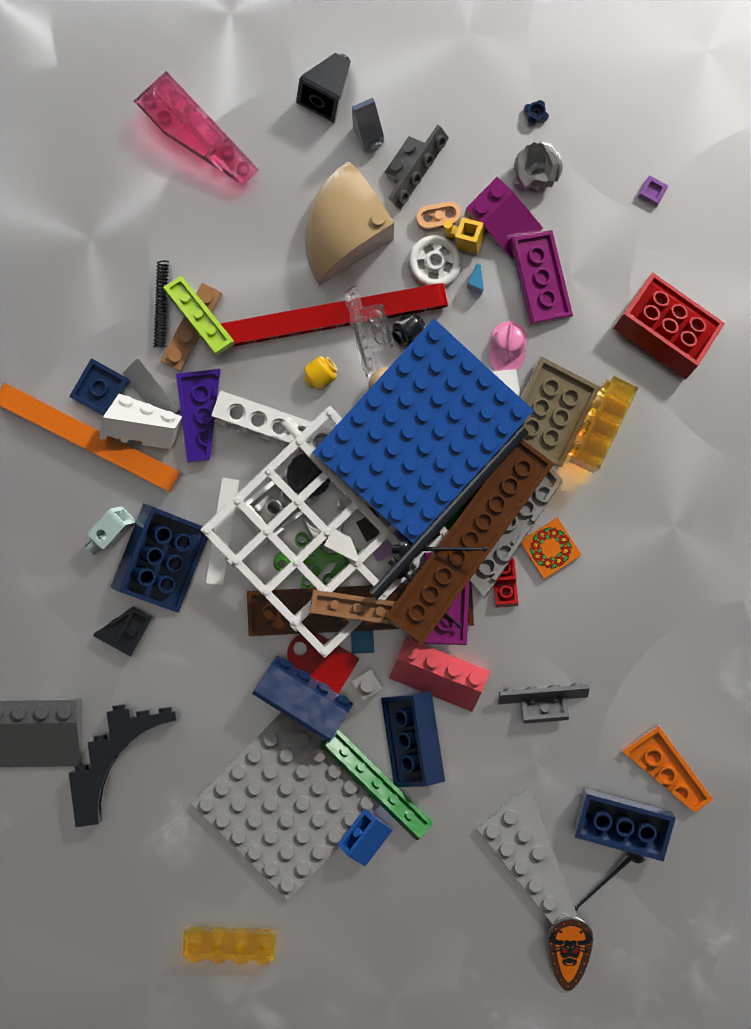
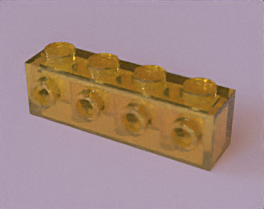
(229, 944)

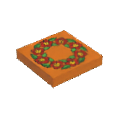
(550, 548)

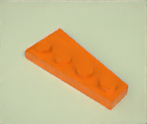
(663, 761)

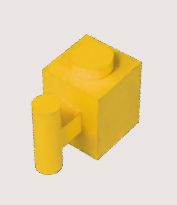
(467, 236)

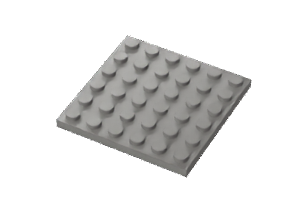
(284, 804)

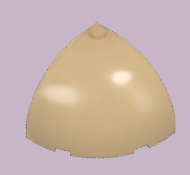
(344, 224)

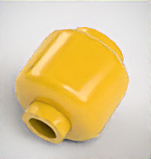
(320, 372)

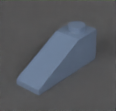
(367, 125)

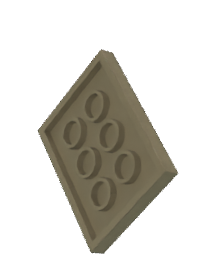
(559, 408)

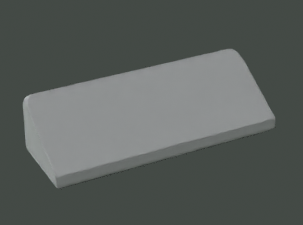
(148, 387)

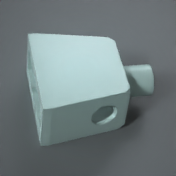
(109, 529)

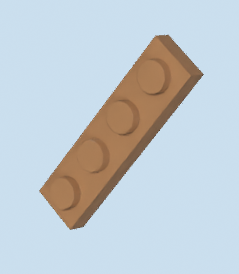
(185, 335)
(350, 606)

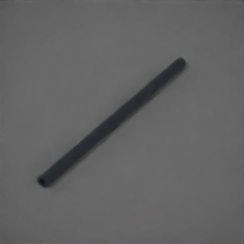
(452, 508)

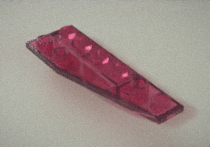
(192, 128)

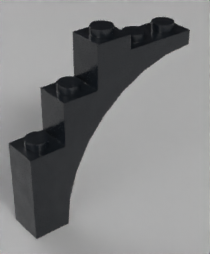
(88, 783)

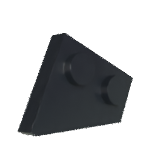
(126, 630)

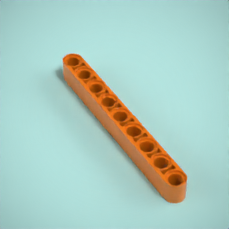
(87, 437)

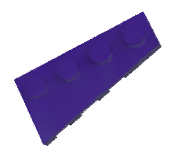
(197, 400)

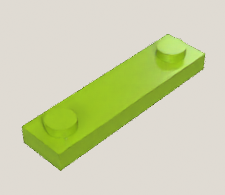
(198, 315)

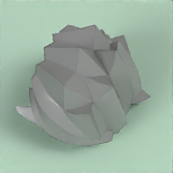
(537, 166)

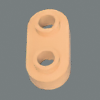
(437, 213)

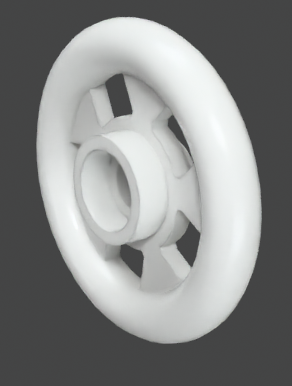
(437, 243)

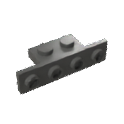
(412, 164)
(544, 703)

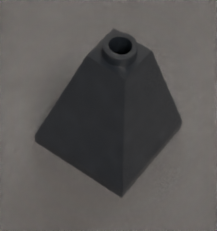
(323, 86)

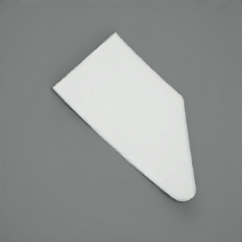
(342, 544)

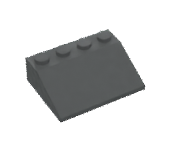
(41, 732)

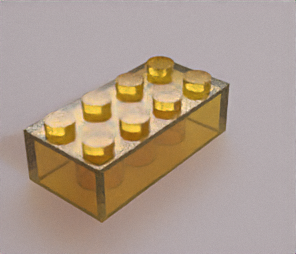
(603, 424)

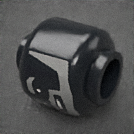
(407, 329)

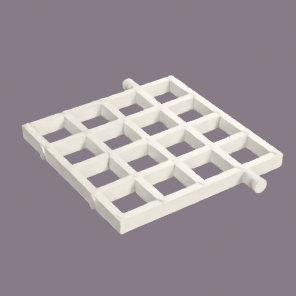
(296, 561)

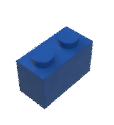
(364, 837)

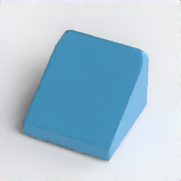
(476, 282)
(362, 642)

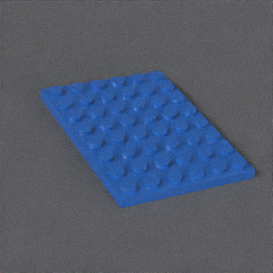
(422, 431)

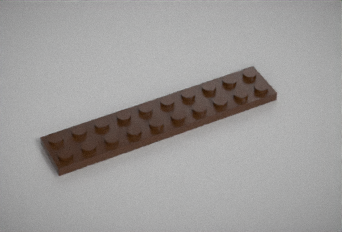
(477, 526)
(267, 620)

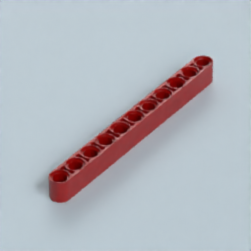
(333, 315)

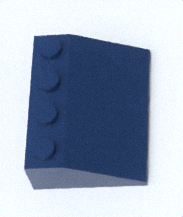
(160, 558)

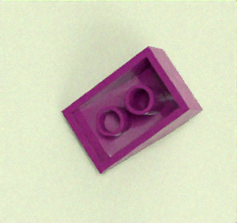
(502, 215)

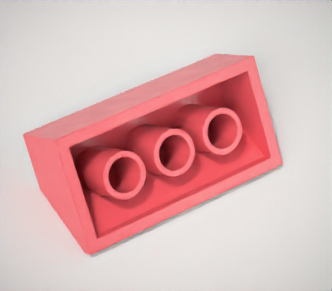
(439, 672)

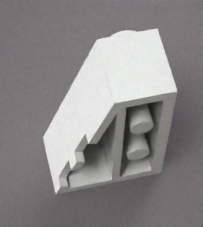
(140, 422)

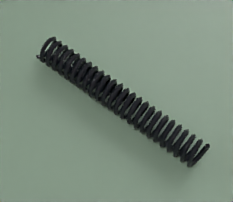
(160, 303)

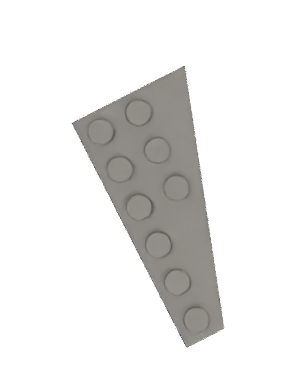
(510, 541)
(525, 848)

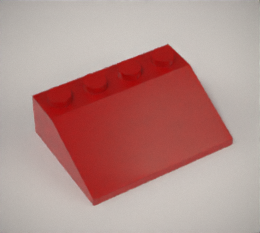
(669, 326)

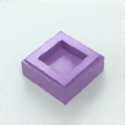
(653, 190)

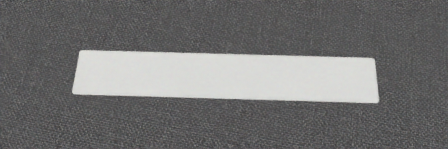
(223, 530)

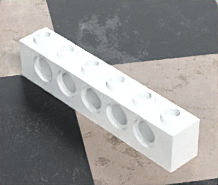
(227, 401)

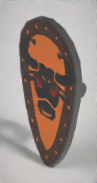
(569, 950)

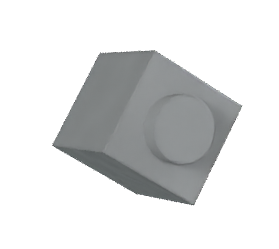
(367, 684)

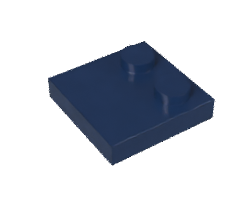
(99, 387)

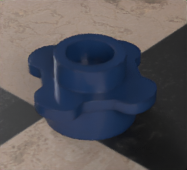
(536, 106)

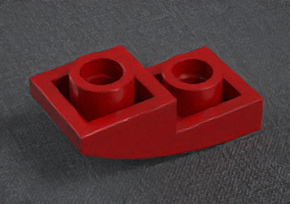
(505, 587)

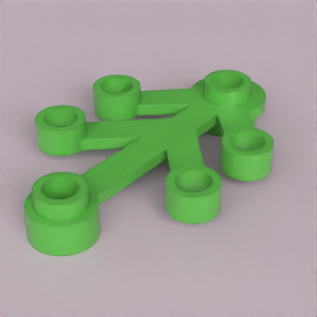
(319, 558)

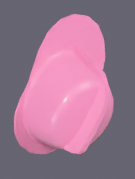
(508, 346)

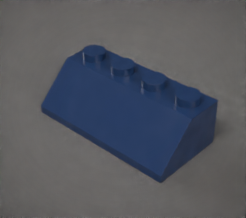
(303, 698)
(413, 739)
(624, 824)

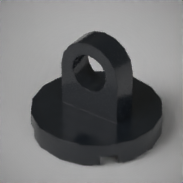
(302, 472)

